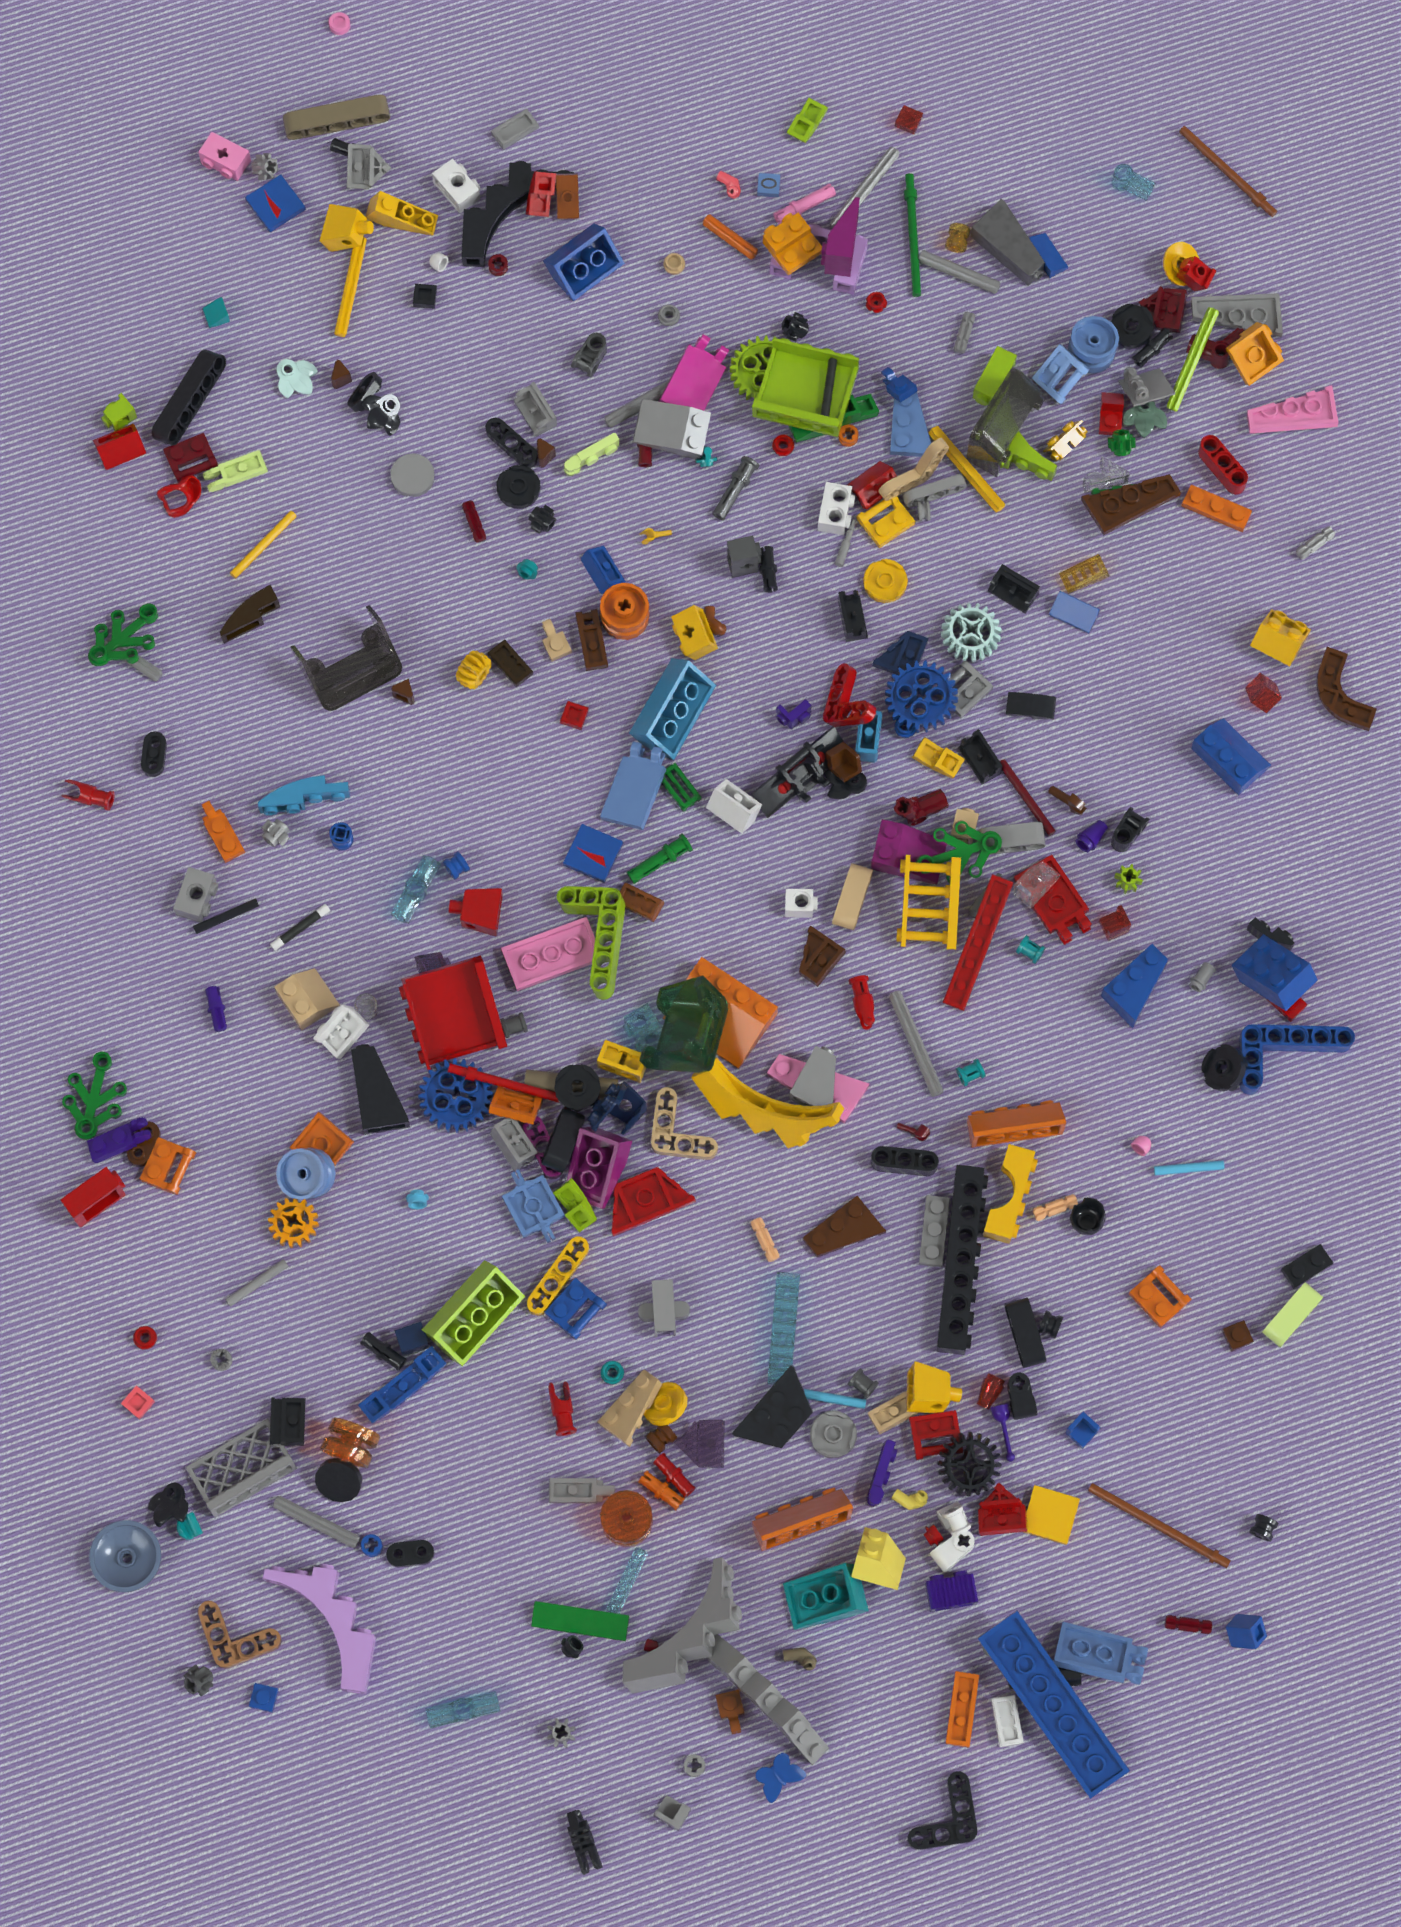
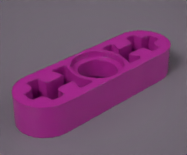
(530, 1134)

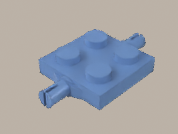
(533, 1206)

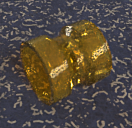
(957, 240)

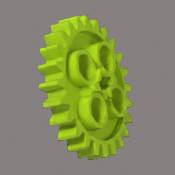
(745, 377)

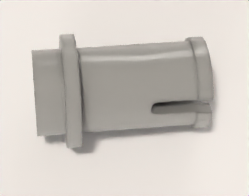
(1200, 980)

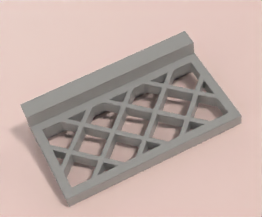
(246, 1486)

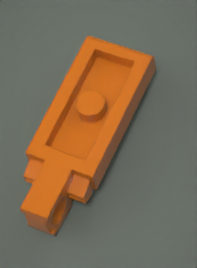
(221, 833)

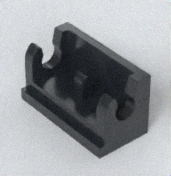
(1014, 588)
(852, 616)
(980, 757)

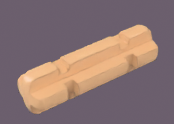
(1055, 1207)
(765, 1239)

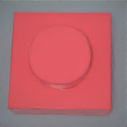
(137, 1402)

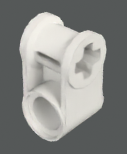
(953, 1519)
(950, 1553)

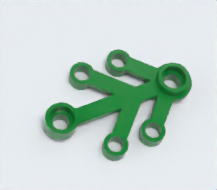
(123, 638)
(965, 850)
(94, 1099)

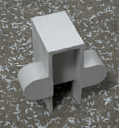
(664, 1308)

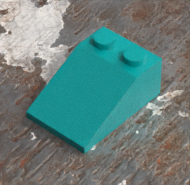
(825, 1597)

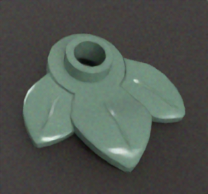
(1145, 419)

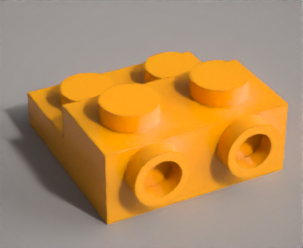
(791, 243)
(1255, 353)

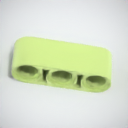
(1292, 1314)

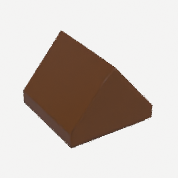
(340, 375)
(546, 452)
(403, 692)

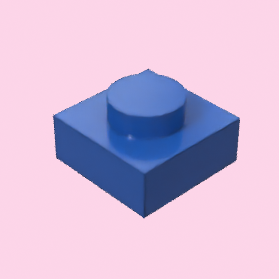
(263, 1697)

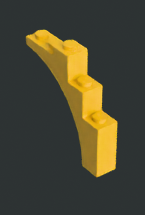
(761, 1112)

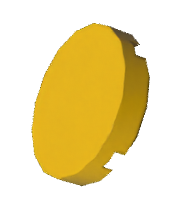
(885, 581)
(667, 1405)

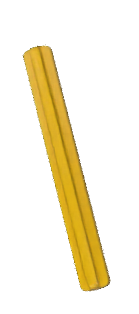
(350, 289)
(969, 471)

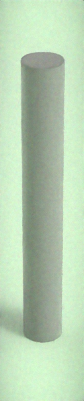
(257, 1282)

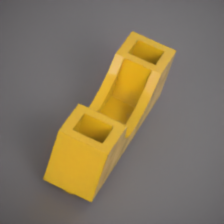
(1002, 1220)

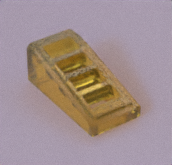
(1087, 581)

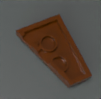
(845, 1227)

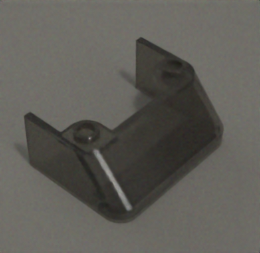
(1002, 420)
(356, 673)

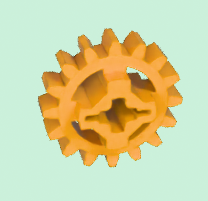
(301, 1227)

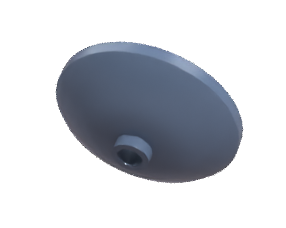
(113, 1545)

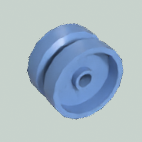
(1094, 343)
(305, 1173)

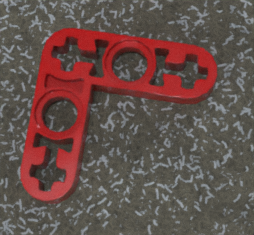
(838, 709)

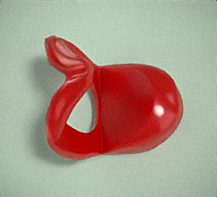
(189, 486)

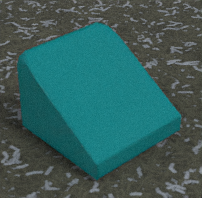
(216, 313)

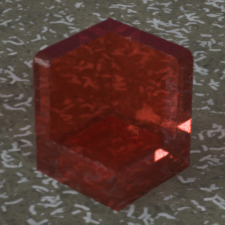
(1263, 693)
(1115, 924)

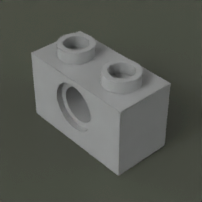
(193, 882)

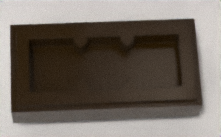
(510, 663)

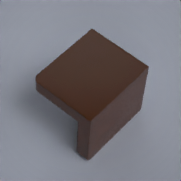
(843, 762)

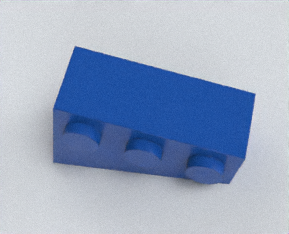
(1134, 985)

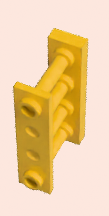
(948, 914)

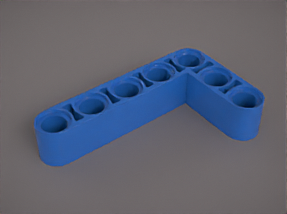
(1286, 1043)

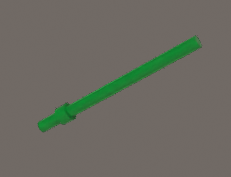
(910, 196)

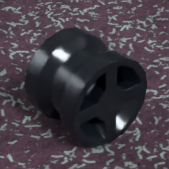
(1050, 1324)
(1263, 1527)

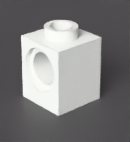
(793, 910)

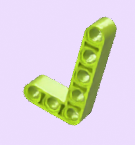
(604, 932)

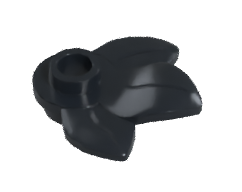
(381, 415)
(842, 789)
(169, 1506)

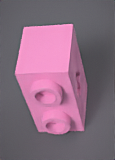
(224, 156)

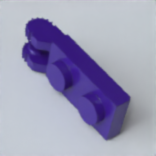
(118, 1140)
(881, 1474)

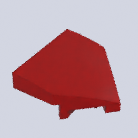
(1001, 1513)

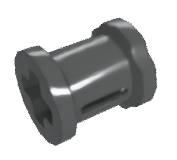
(514, 1025)
(863, 1383)

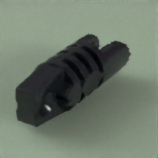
(582, 1841)

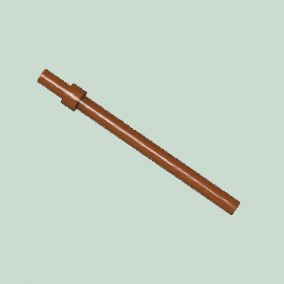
(1258, 199)

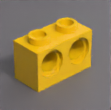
(621, 1061)

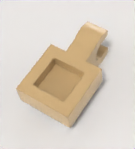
(555, 644)

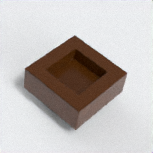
(1237, 1336)

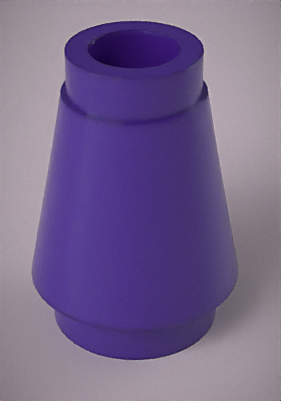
(1091, 836)

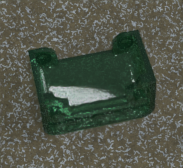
(690, 1029)

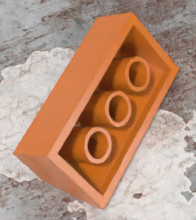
(1015, 1124)

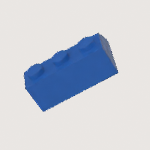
(584, 261)
(1230, 755)

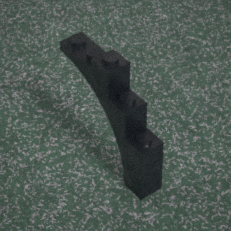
(500, 202)

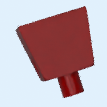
(479, 909)

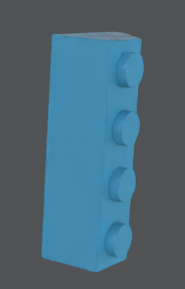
(673, 707)

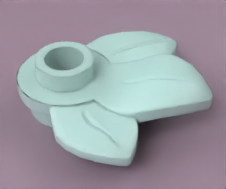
(298, 379)

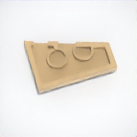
(626, 1412)

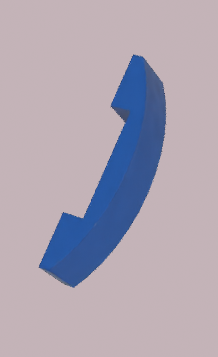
(403, 1385)

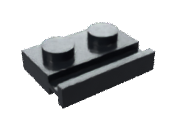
(287, 1421)

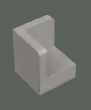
(672, 1812)

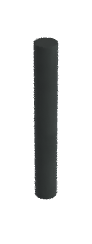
(828, 389)

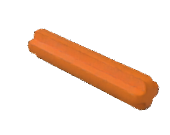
(730, 236)

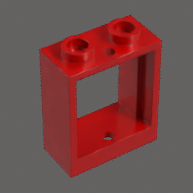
(94, 1196)

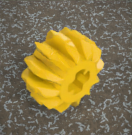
(473, 669)

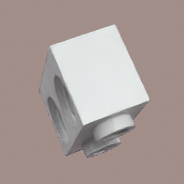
(834, 508)

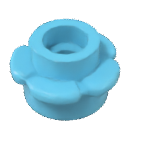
(417, 1199)

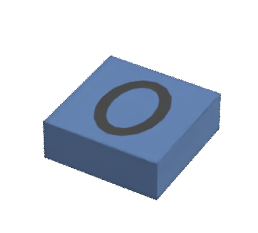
(768, 185)

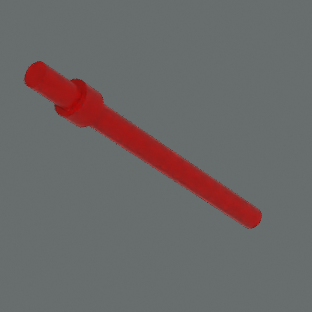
(472, 1074)

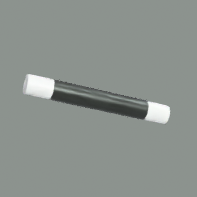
(301, 926)

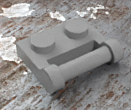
(971, 691)

